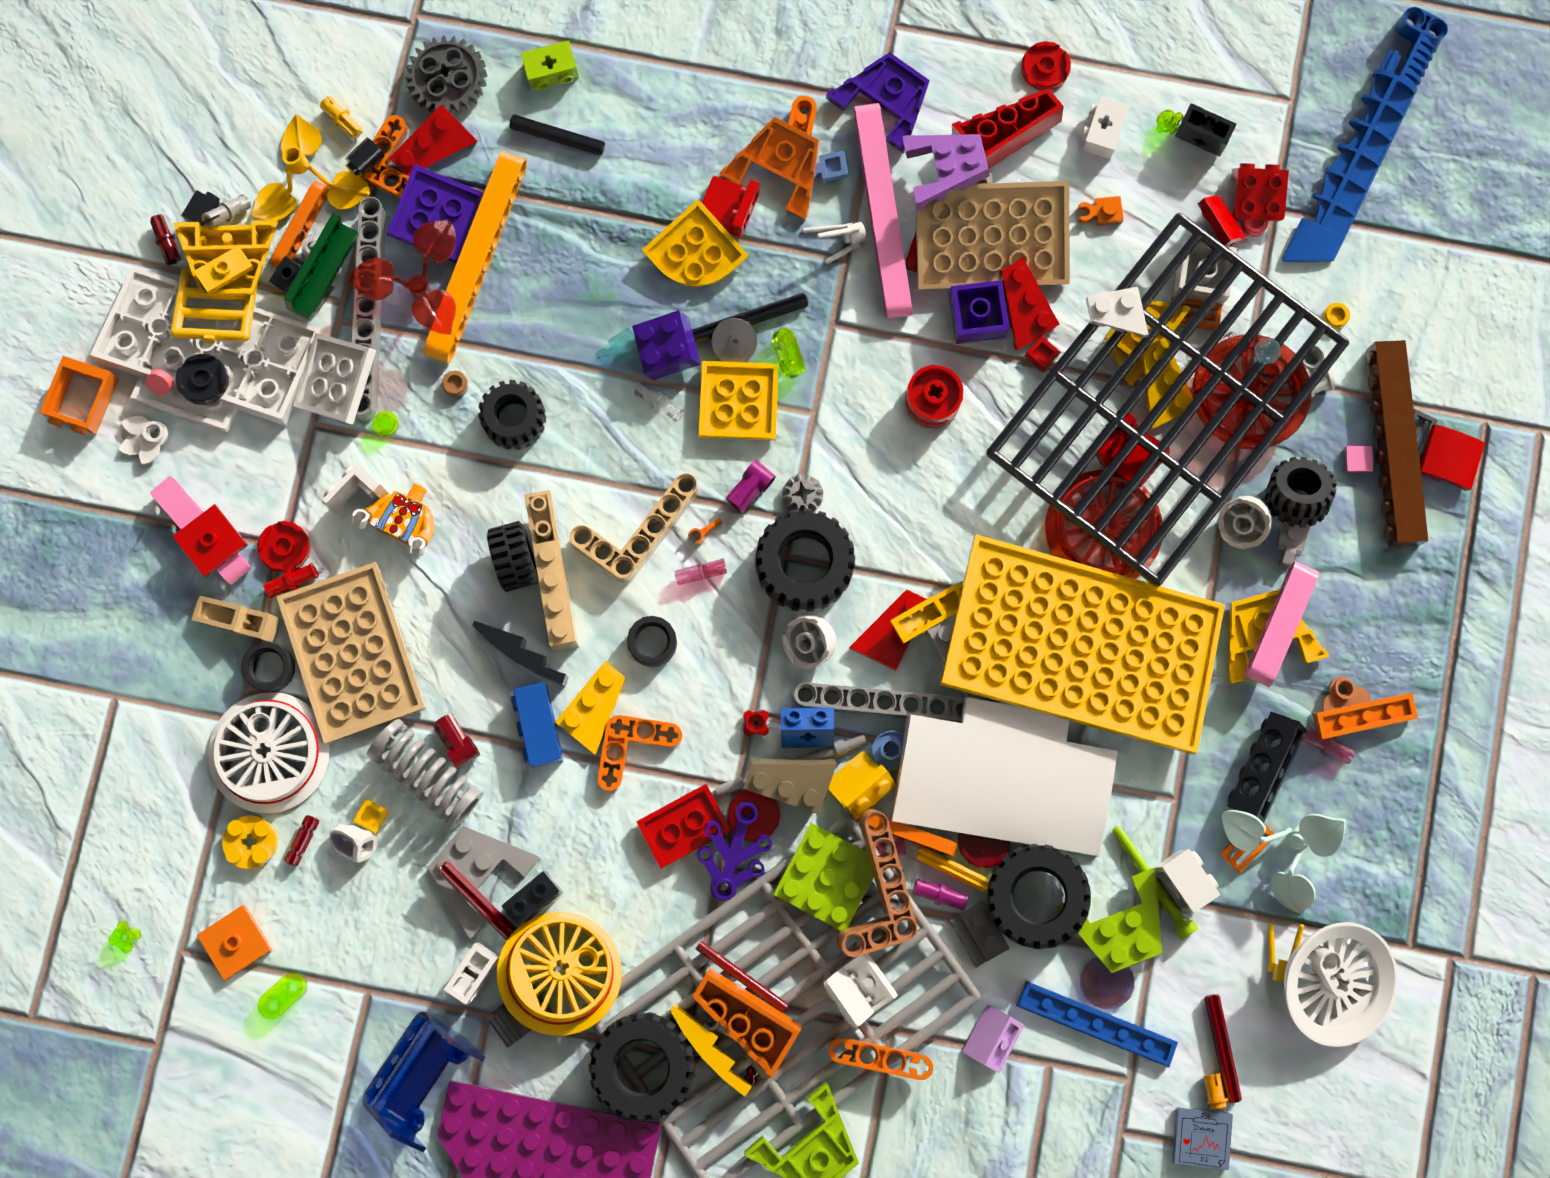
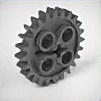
(439, 55)

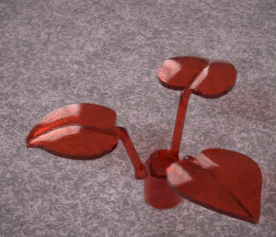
(430, 309)

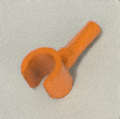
(704, 531)

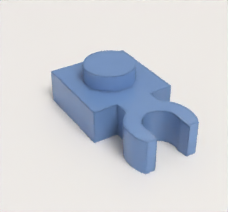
(831, 167)

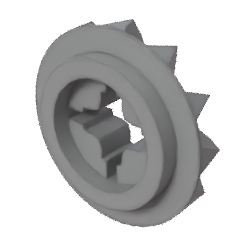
(810, 484)

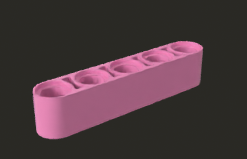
(183, 511)
(1281, 624)

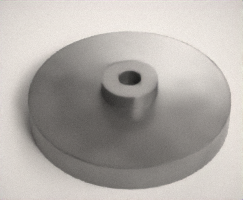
(734, 340)

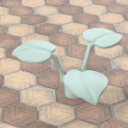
(1317, 831)

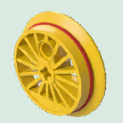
(517, 988)

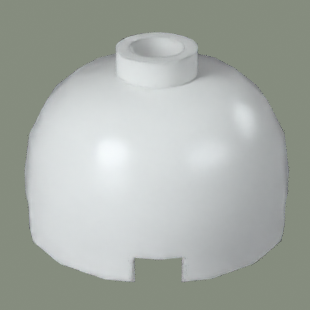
(1245, 522)
(809, 641)

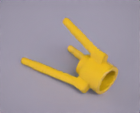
(1279, 969)

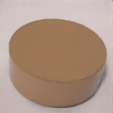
(455, 383)

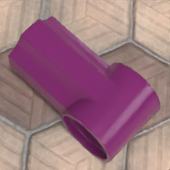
(754, 481)

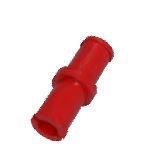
(291, 580)

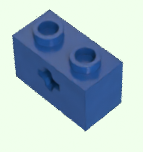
(807, 727)

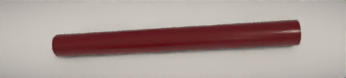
(741, 976)

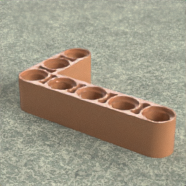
(885, 889)

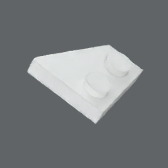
(1118, 310)

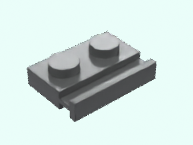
(979, 934)

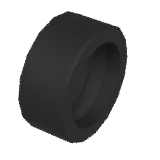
(633, 634)
(258, 649)

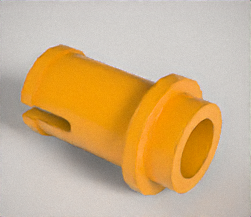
(1214, 1091)

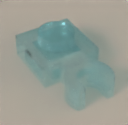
(621, 347)

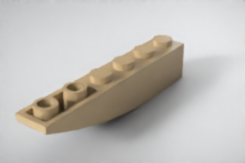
(551, 571)

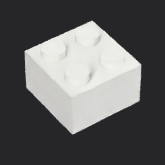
(1210, 280)
(1187, 880)

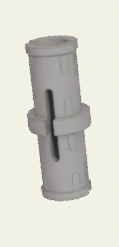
(226, 211)

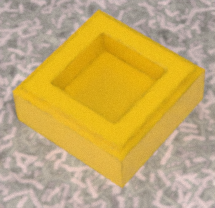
(371, 816)

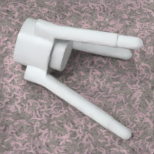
(852, 233)

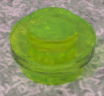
(385, 423)

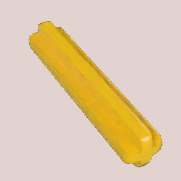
(952, 869)

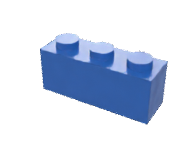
(537, 725)

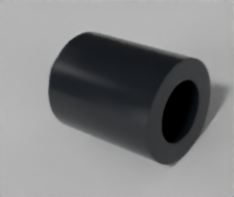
(364, 157)

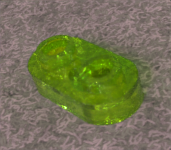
(788, 353)
(283, 995)

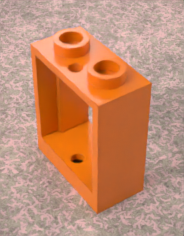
(59, 387)

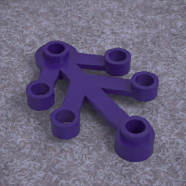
(734, 855)

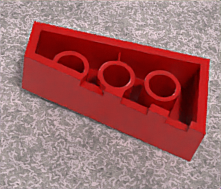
(1013, 125)

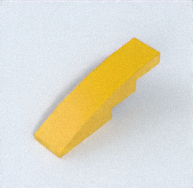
(927, 614)
(703, 1042)

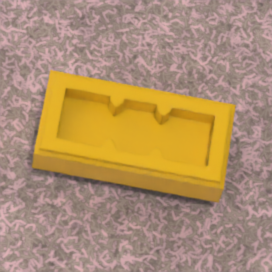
(223, 270)

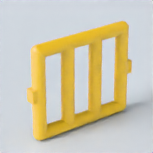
(210, 335)

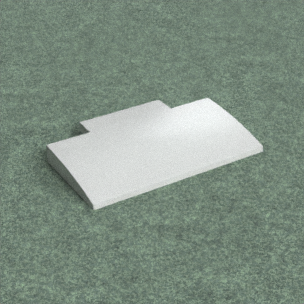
(260, 371)
(1004, 778)

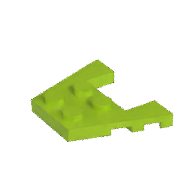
(1129, 934)
(820, 1154)

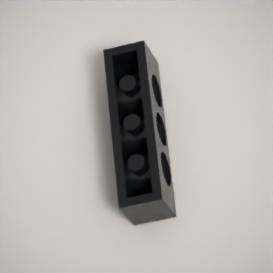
(1280, 759)

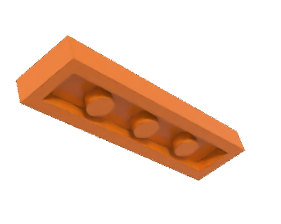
(1364, 716)

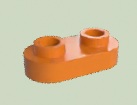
(806, 121)

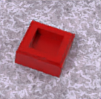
(1042, 353)

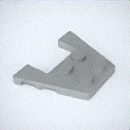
(476, 859)

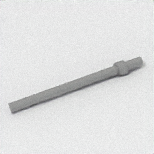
(840, 749)

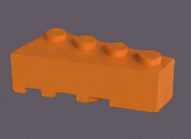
(748, 1020)

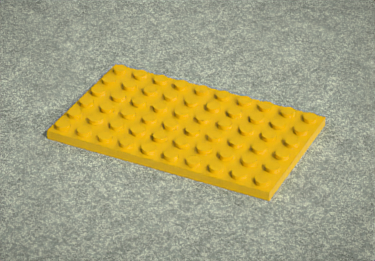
(1083, 645)

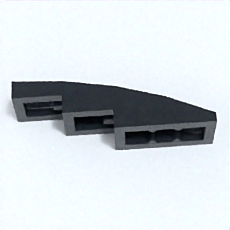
(513, 648)

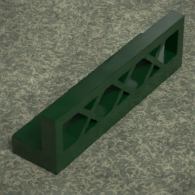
(320, 268)

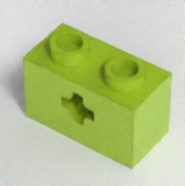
(556, 55)

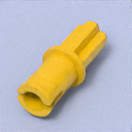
(341, 117)

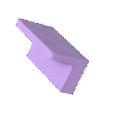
(993, 1038)

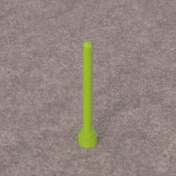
(1183, 925)

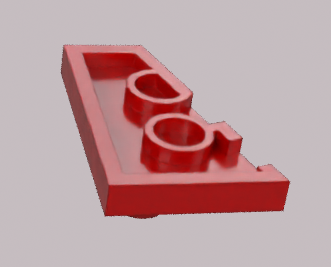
(432, 141)
(1026, 304)
(881, 640)

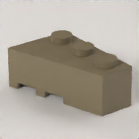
(791, 780)

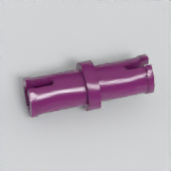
(940, 894)

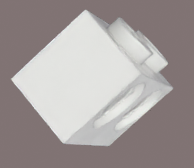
(472, 973)

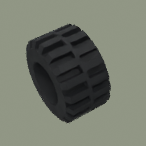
(500, 398)
(1305, 476)
(512, 556)

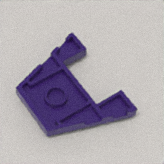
(893, 86)

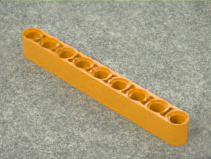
(478, 251)

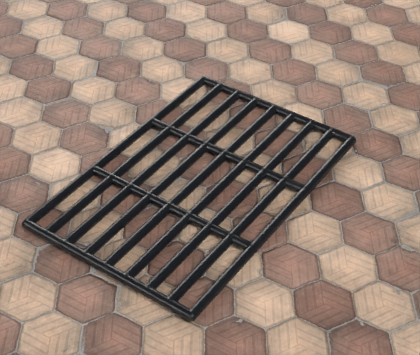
(1137, 436)

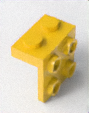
(860, 784)

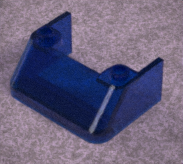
(411, 1073)

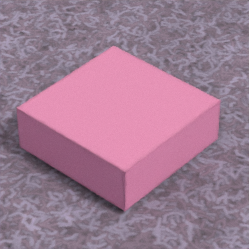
(1358, 459)

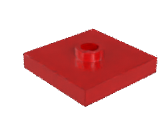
(210, 540)

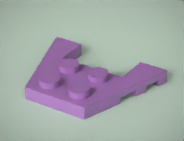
(958, 162)

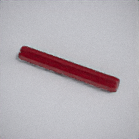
(476, 899)
(1223, 1048)

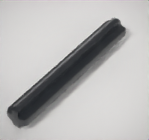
(557, 135)

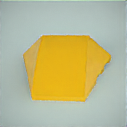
(206, 244)

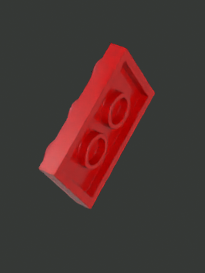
(680, 825)

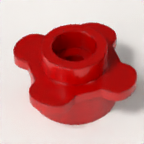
(761, 728)

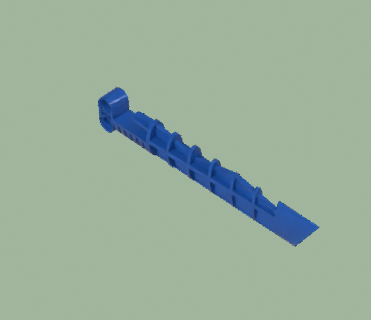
(1359, 162)

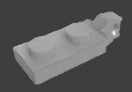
(1291, 542)

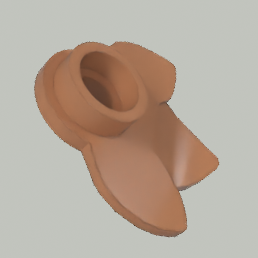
(1351, 695)

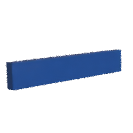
(1097, 1024)

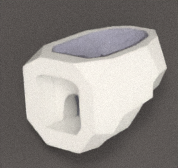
(353, 842)

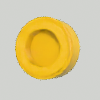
(1336, 315)

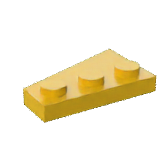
(592, 707)

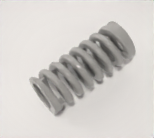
(452, 815)

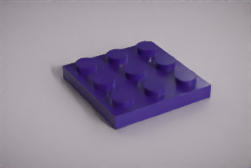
(434, 198)

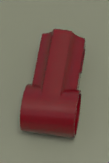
(459, 746)

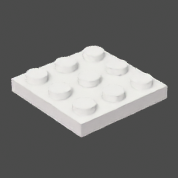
(334, 378)

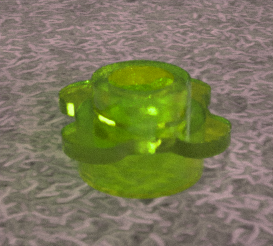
(1168, 121)
(117, 936)

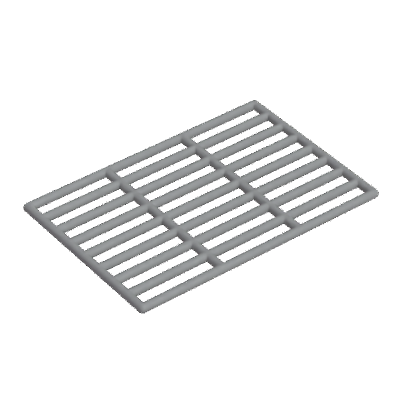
(824, 970)

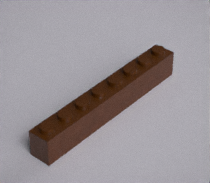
(1396, 443)

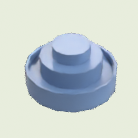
(888, 749)

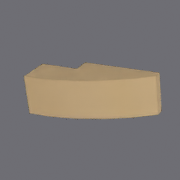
(236, 619)

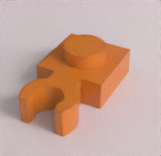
(1105, 211)

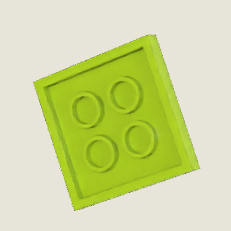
(826, 877)

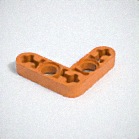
(382, 166)
(622, 741)

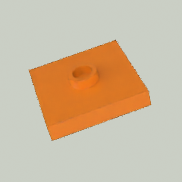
(234, 942)

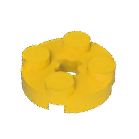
(234, 846)

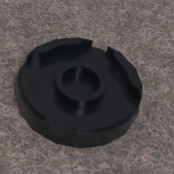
(202, 379)

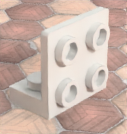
(353, 481)

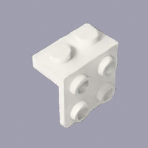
(859, 989)

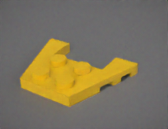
(1245, 627)

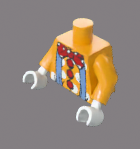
(400, 518)

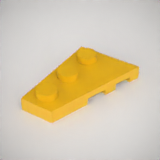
(1163, 383)

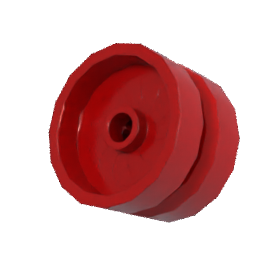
(928, 410)

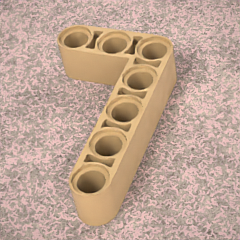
(641, 535)

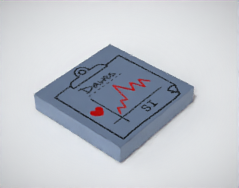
(1202, 1138)

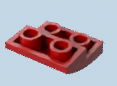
(1222, 221)
(1451, 457)

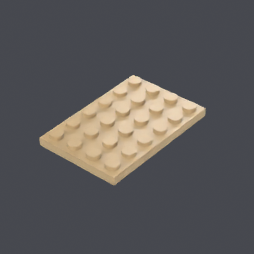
(991, 227)
(351, 653)

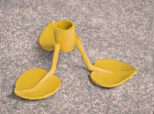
(298, 141)

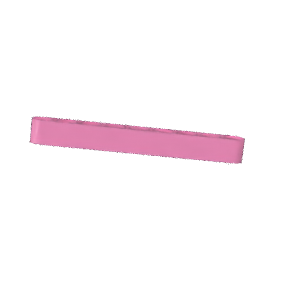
(882, 211)

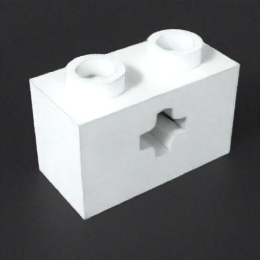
(1104, 141)

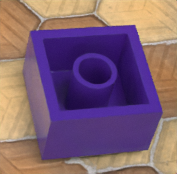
(978, 312)
(666, 345)

